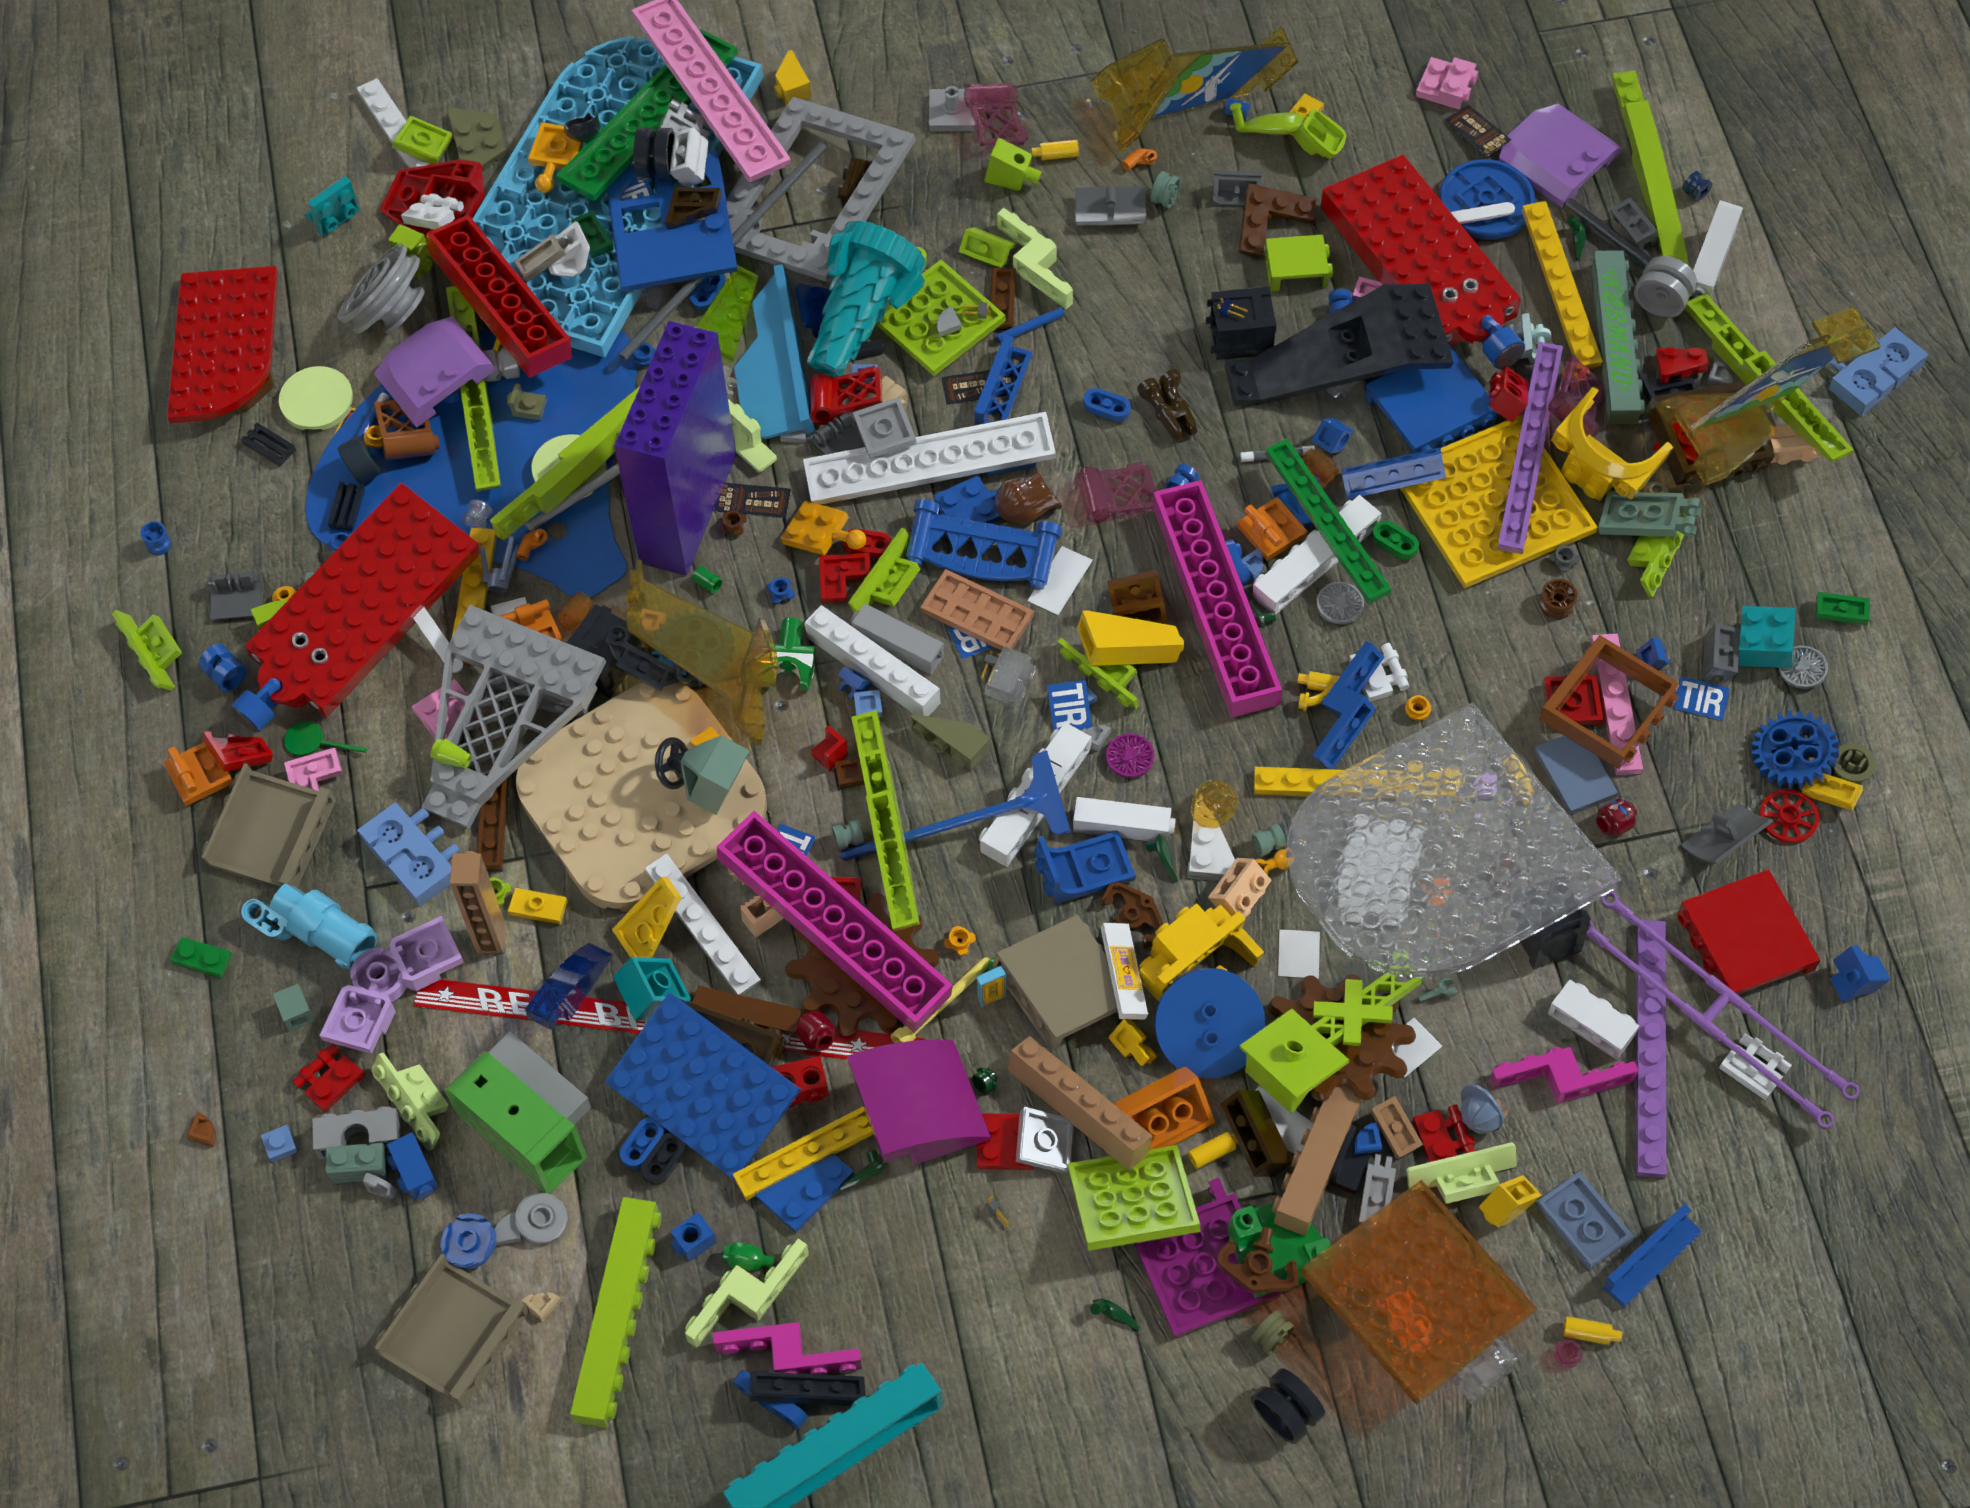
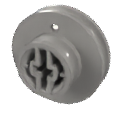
(383, 293)

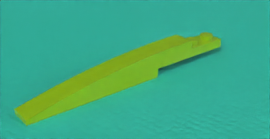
(1650, 165)
(1749, 364)
(476, 404)
(576, 465)
(886, 821)

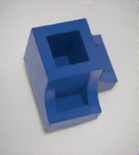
(1858, 974)

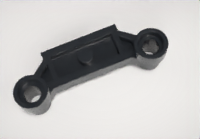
(642, 665)

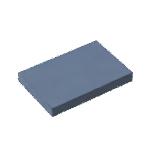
(1575, 774)
(1584, 1220)

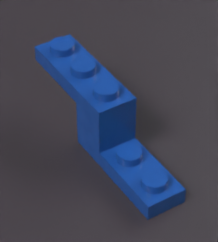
(1348, 705)

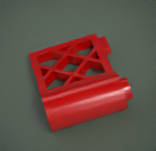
(827, 396)

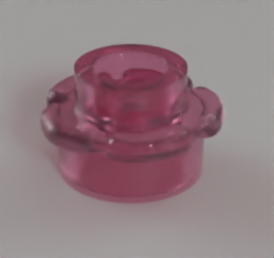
(1568, 1346)

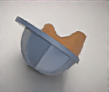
(1480, 1110)

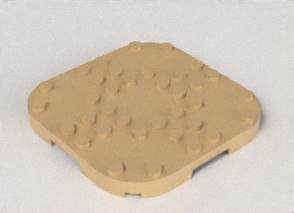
(604, 806)

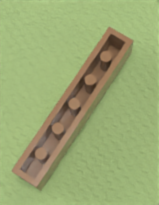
(477, 902)
(1079, 1103)
(1316, 1161)

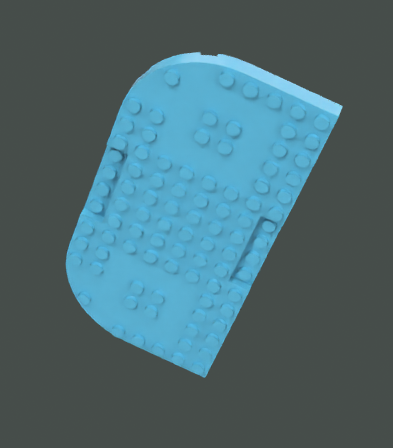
(521, 217)

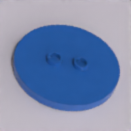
(1485, 184)
(1206, 1020)

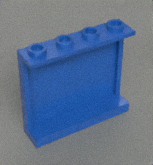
(1432, 404)

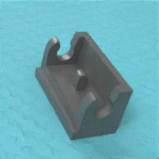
(1230, 187)
(1635, 223)
(1721, 652)

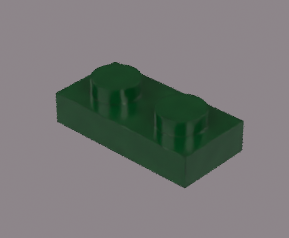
(594, 234)

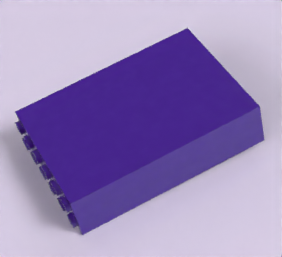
(676, 447)

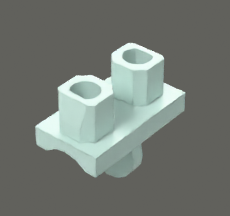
(1531, 336)

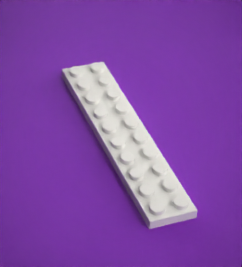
(931, 459)

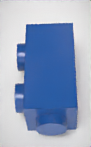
(411, 1163)

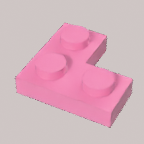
(314, 768)

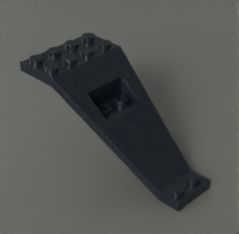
(1384, 331)

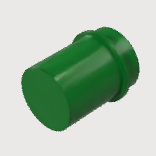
(707, 579)

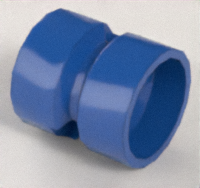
(222, 667)

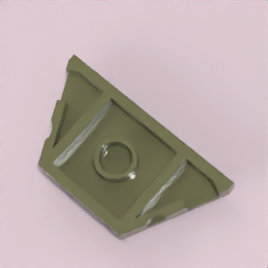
(477, 136)

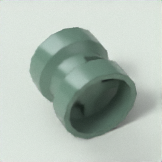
(849, 834)
(1268, 840)

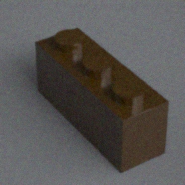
(1256, 1133)

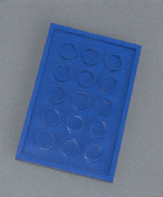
(702, 1085)

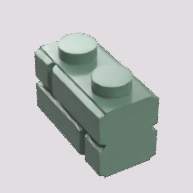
(353, 1161)

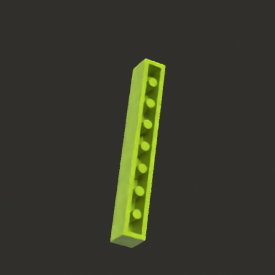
(615, 1313)

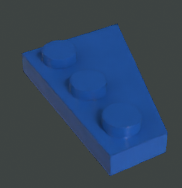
(805, 1192)

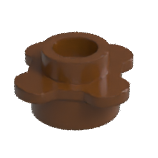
(733, 517)

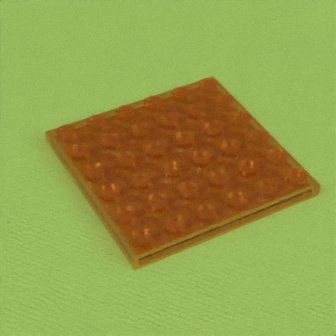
(1418, 1291)

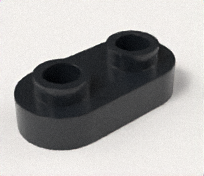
(662, 1159)

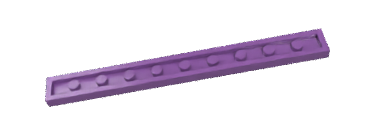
(1530, 448)
(1651, 1056)

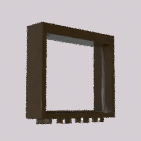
(1677, 463)

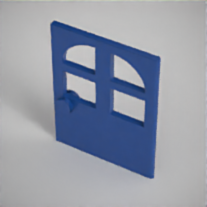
(673, 254)

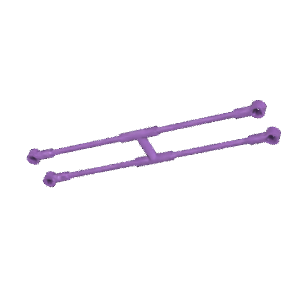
(1726, 996)

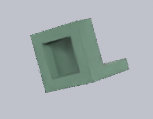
(293, 1007)

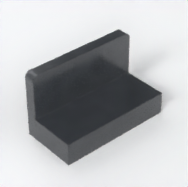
(1349, 1167)

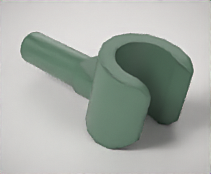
(1441, 989)

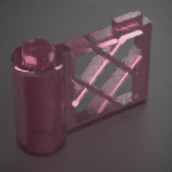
(992, 99)
(1564, 402)
(1098, 495)

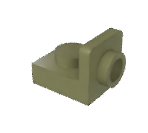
(526, 404)

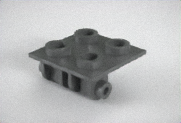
(838, 435)
(235, 594)

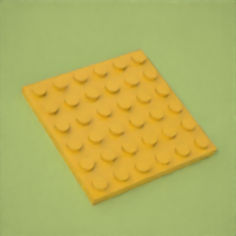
(1469, 505)

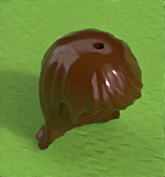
(1025, 500)

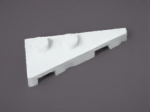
(1209, 852)

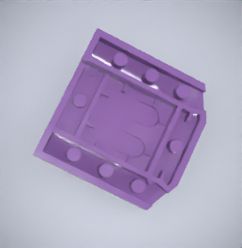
(1558, 152)
(431, 367)

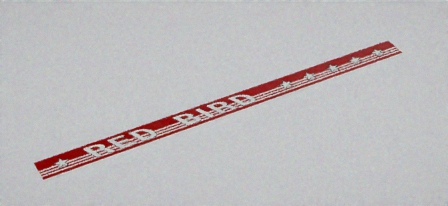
(598, 1014)

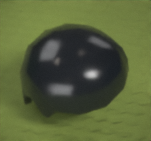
(582, 128)

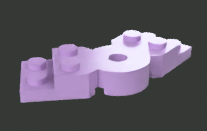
(412, 962)

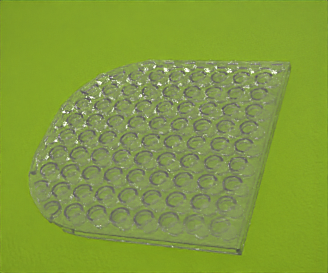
(1440, 852)

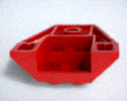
(452, 179)

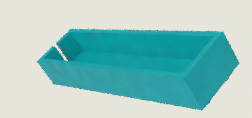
(839, 1443)

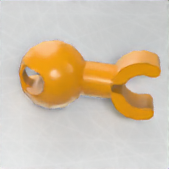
(1279, 861)

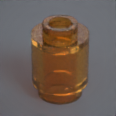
(1320, 465)
(575, 611)

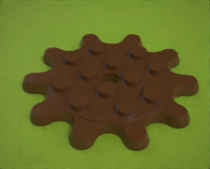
(838, 991)
(1365, 1061)

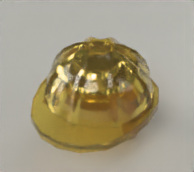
(1214, 804)

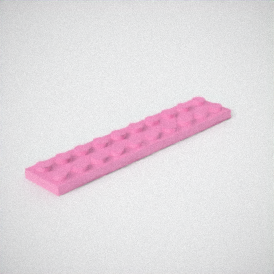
(711, 88)

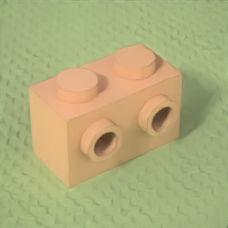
(1240, 887)

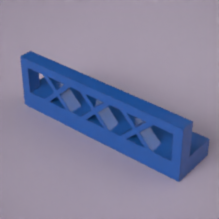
(995, 380)
(1393, 473)
(1652, 1257)

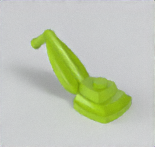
(1314, 133)

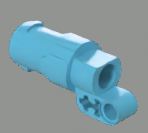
(314, 921)

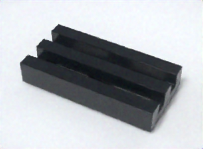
(255, 434)
(349, 489)

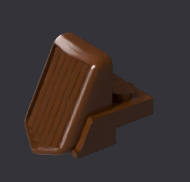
(1138, 597)

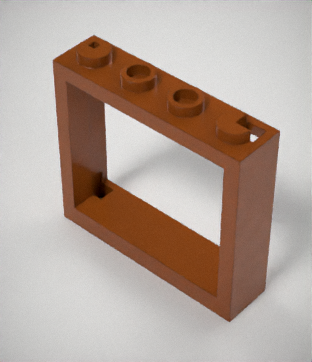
(1632, 667)

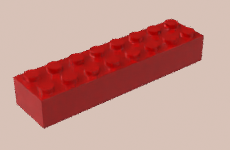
(499, 296)

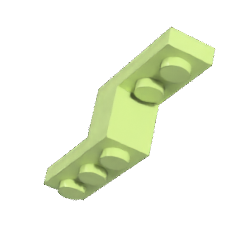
(1035, 258)
(746, 1292)

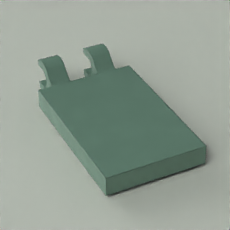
(1649, 514)

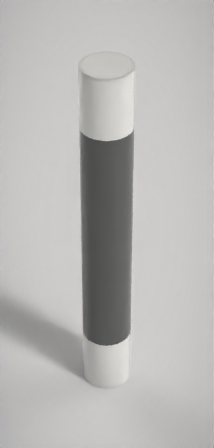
(1260, 455)

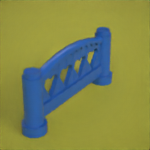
(1036, 546)

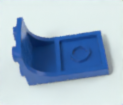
(1083, 866)

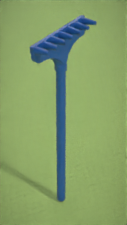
(1040, 796)

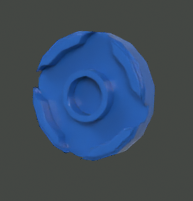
(468, 1241)

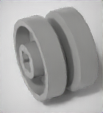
(1665, 286)

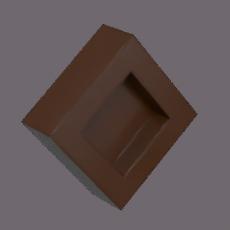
(849, 773)

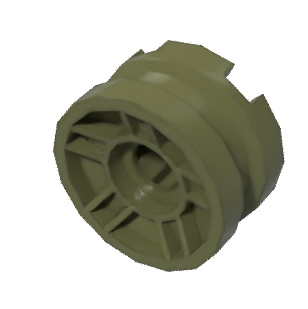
(1273, 1332)

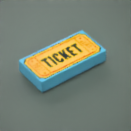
(991, 986)

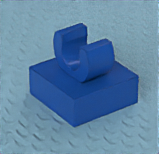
(1653, 653)
(855, 680)

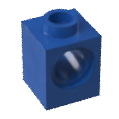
(1332, 435)
(697, 1226)

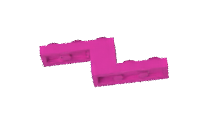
(1563, 1074)
(787, 1350)

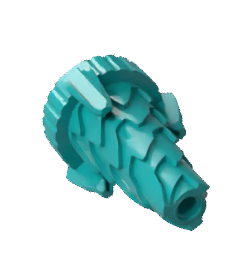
(869, 273)

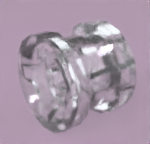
(477, 514)

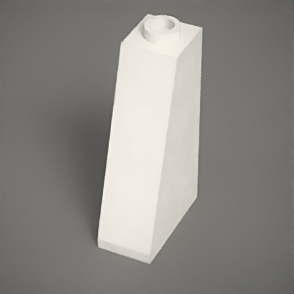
(1716, 247)

